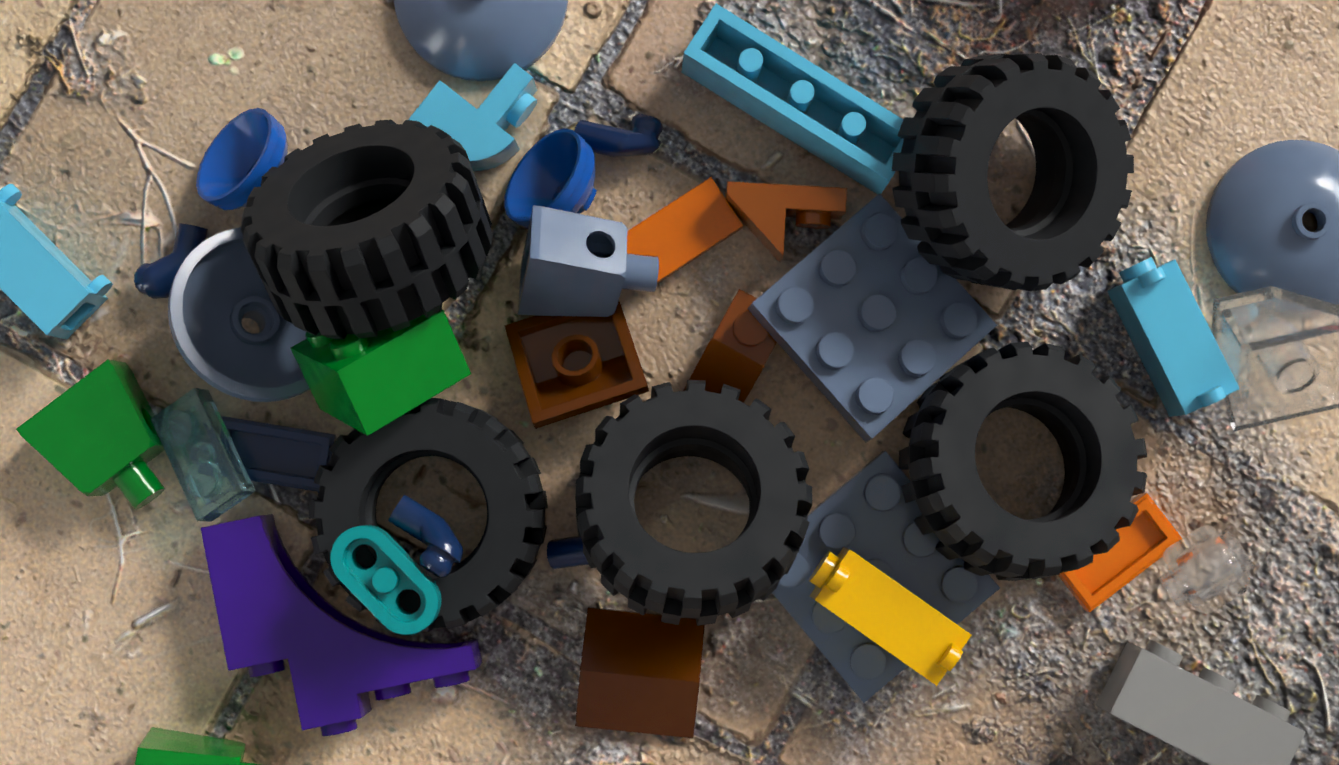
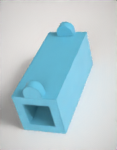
(41, 275)
(1172, 337)

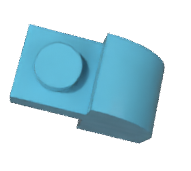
(482, 129)

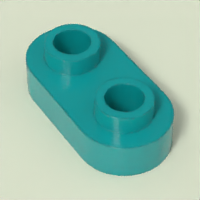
(384, 582)

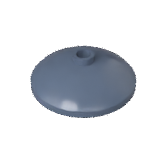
(480, 36)
(1258, 224)
(205, 317)

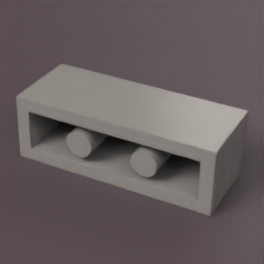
(1197, 711)

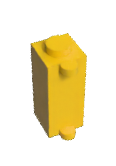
(888, 614)

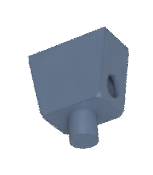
(579, 265)

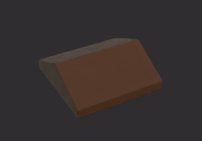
(574, 364)
(639, 673)

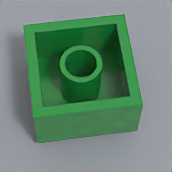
(382, 375)

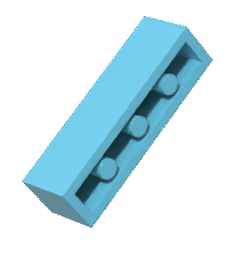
(794, 98)

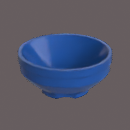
(240, 158)
(552, 175)

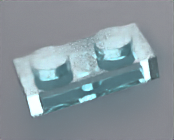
(202, 455)

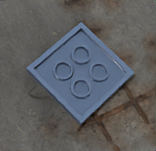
(871, 318)
(879, 526)

